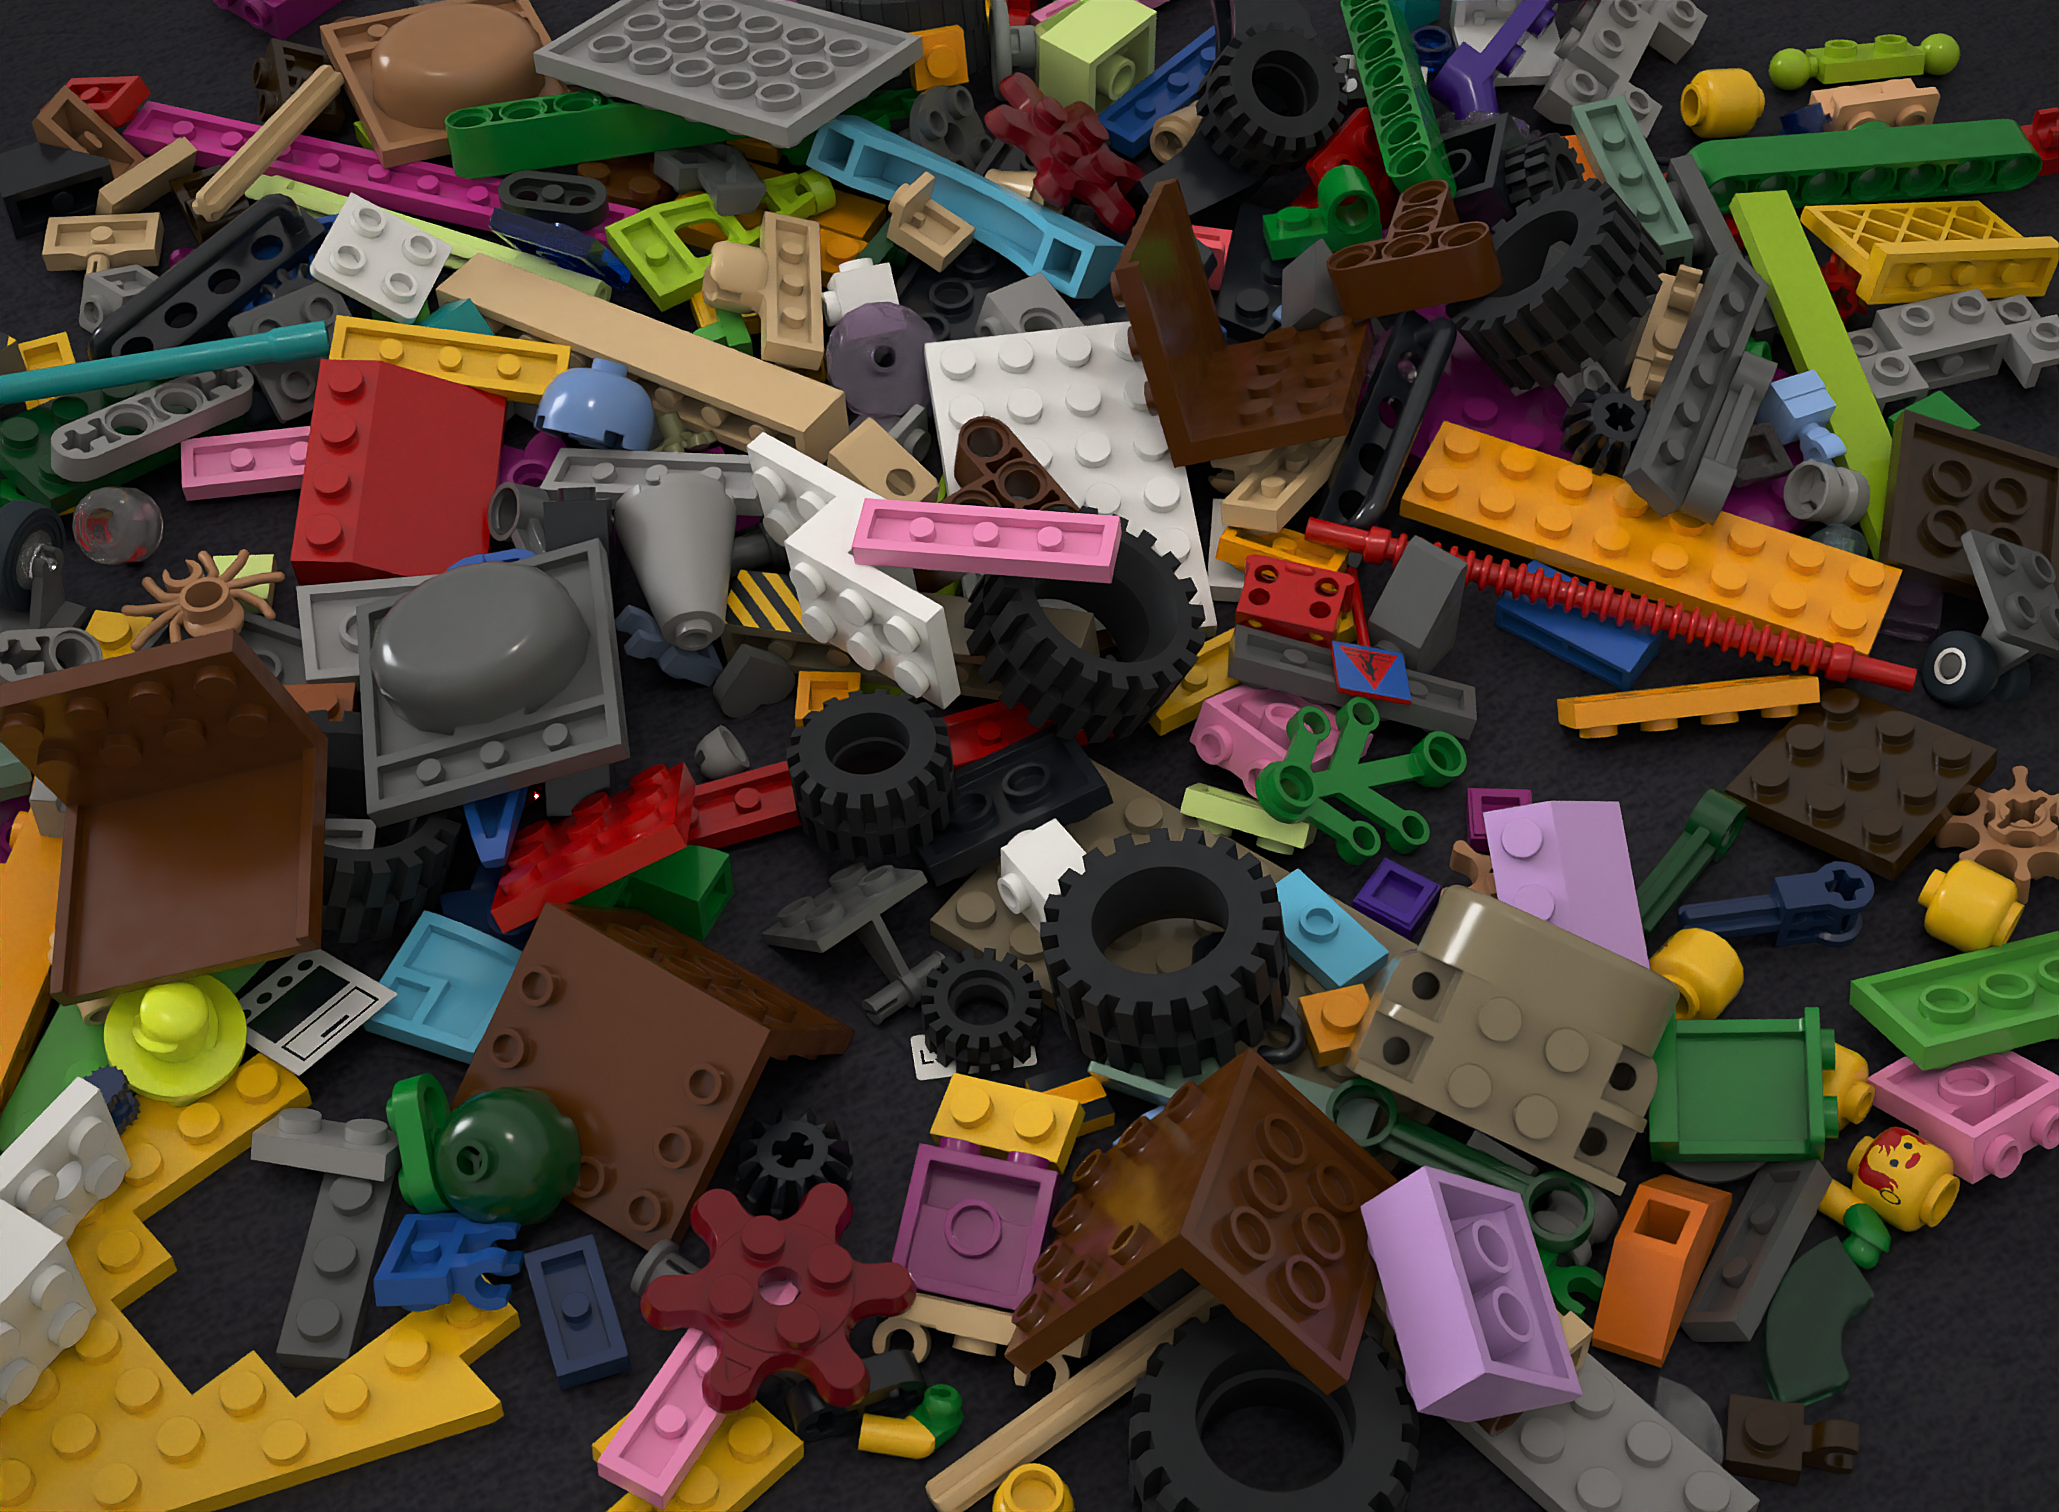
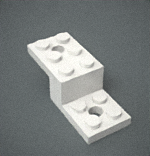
(854, 606)
(46, 1188)

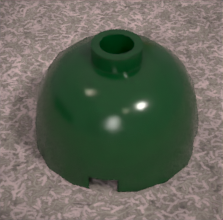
(507, 1156)

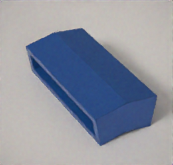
(1593, 646)

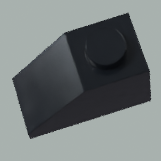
(48, 183)

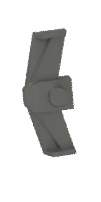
(713, 169)

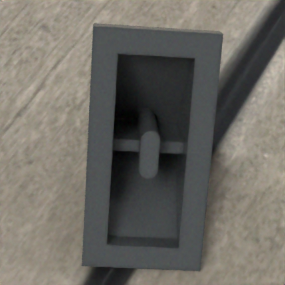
(1308, 291)

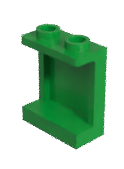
(1743, 1090)

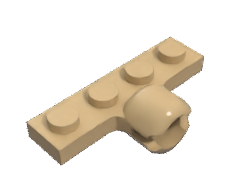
(776, 282)
(1273, 483)

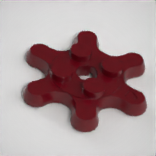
(1066, 150)
(768, 1338)

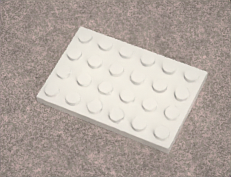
(1086, 420)

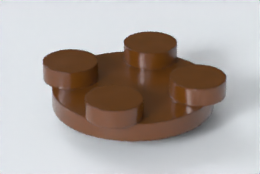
(629, 180)

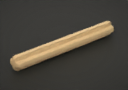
(267, 143)
(1062, 1409)

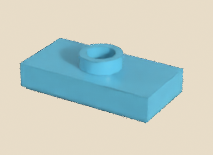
(1326, 936)

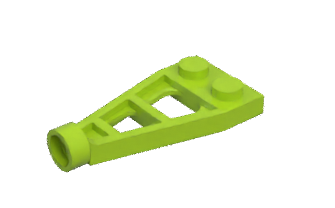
(663, 262)

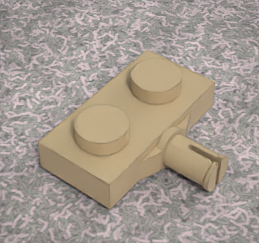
(102, 241)

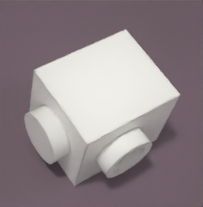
(855, 285)
(1033, 866)

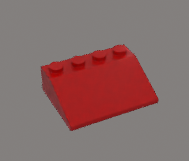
(395, 474)

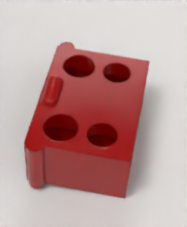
(1294, 600)

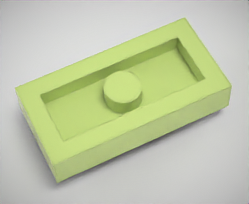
(1225, 811)

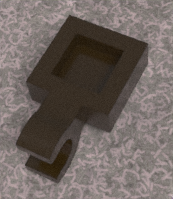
(1772, 1442)

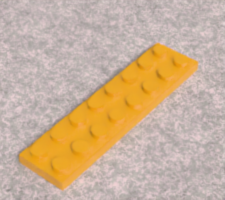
(1614, 537)

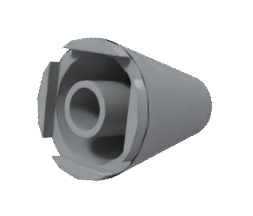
(681, 553)

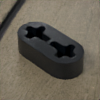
(894, 1388)

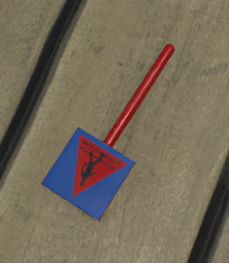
(1365, 669)

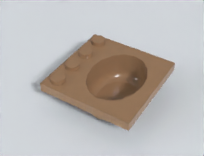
(431, 60)

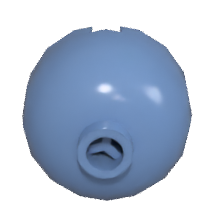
(598, 408)

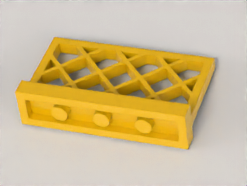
(1933, 250)

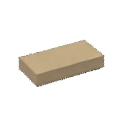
(147, 180)

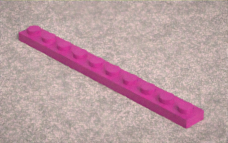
(338, 168)

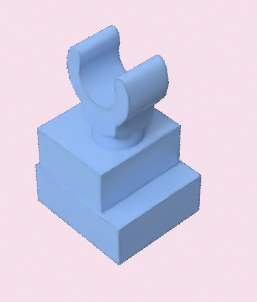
(1800, 411)

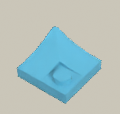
(445, 987)

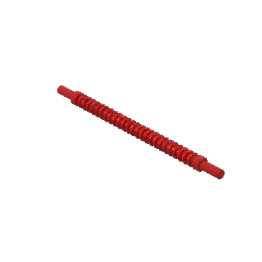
(1836, 661)

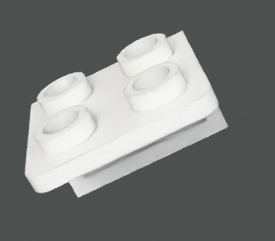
(1479, 22)
(380, 260)

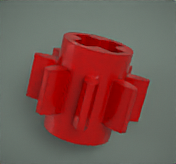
(1840, 273)

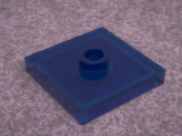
(562, 245)

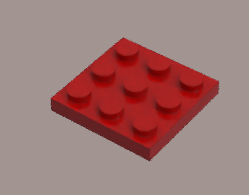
(595, 844)

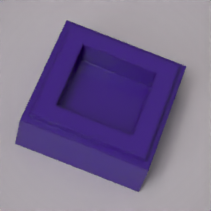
(1397, 898)

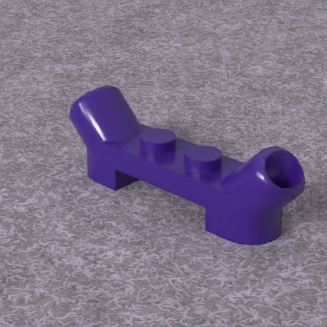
(1469, 76)

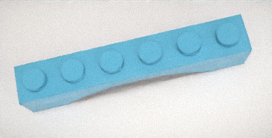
(1021, 230)

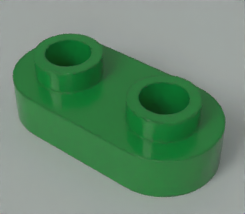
(416, 1118)

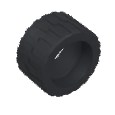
(924, 15)

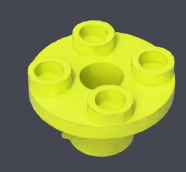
(176, 1038)

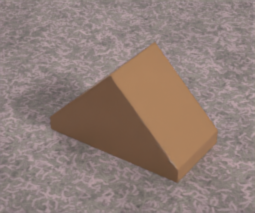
(75, 126)

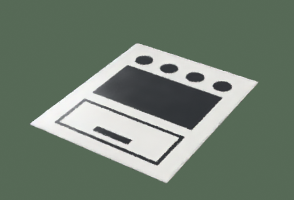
(309, 1008)

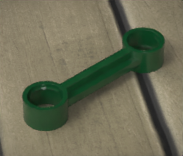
(1705, 838)
(1424, 1146)

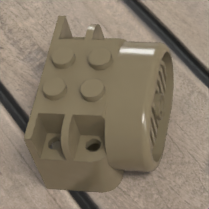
(1520, 1034)

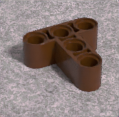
(1420, 262)
(994, 481)

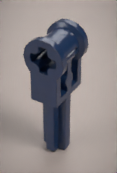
(1795, 910)

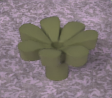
(677, 440)

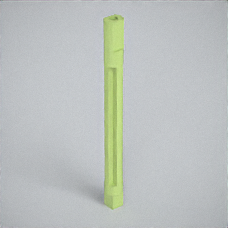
(323, 203)

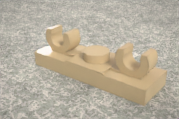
(1663, 331)
(975, 1330)

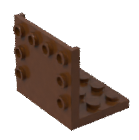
(1219, 396)
(183, 815)
(645, 1053)
(1241, 1194)

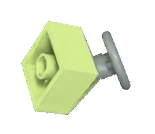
(1079, 54)

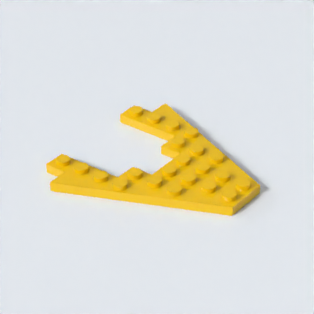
(127, 1436)

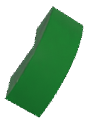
(680, 889)

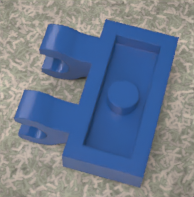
(445, 1257)

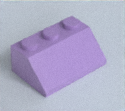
(1569, 869)
(1468, 1298)

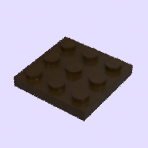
(1960, 481)
(1862, 780)

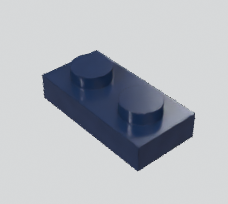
(577, 1312)

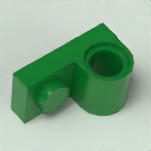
(1298, 228)

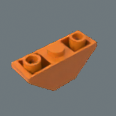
(1657, 1266)

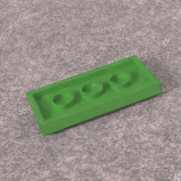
(1967, 1002)

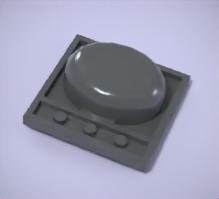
(489, 682)

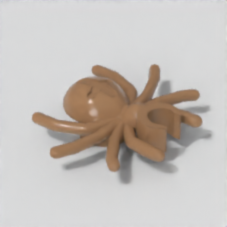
(200, 601)

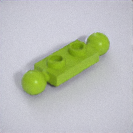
(1850, 62)

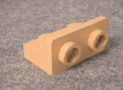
(1888, 101)

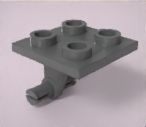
(855, 905)

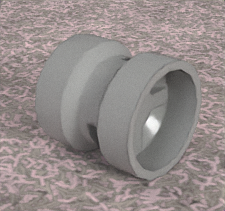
(1826, 493)
(1566, 1214)

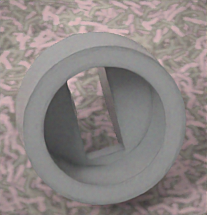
(720, 755)

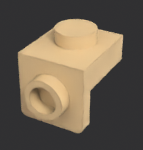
(926, 226)

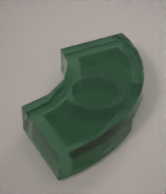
(1807, 1321)

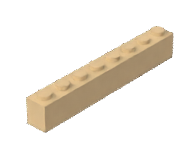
(679, 370)

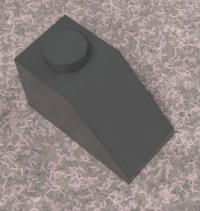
(1420, 606)

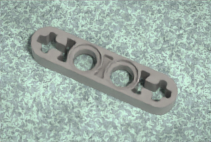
(93, 448)

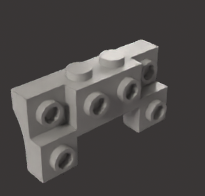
(1606, 49)
(1952, 343)

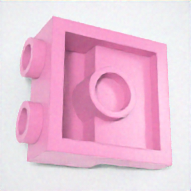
(1247, 731)
(1975, 1109)

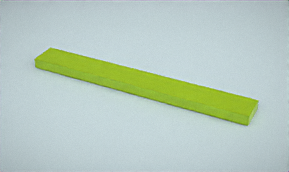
(1817, 339)

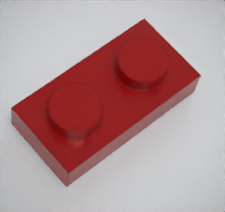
(111, 97)

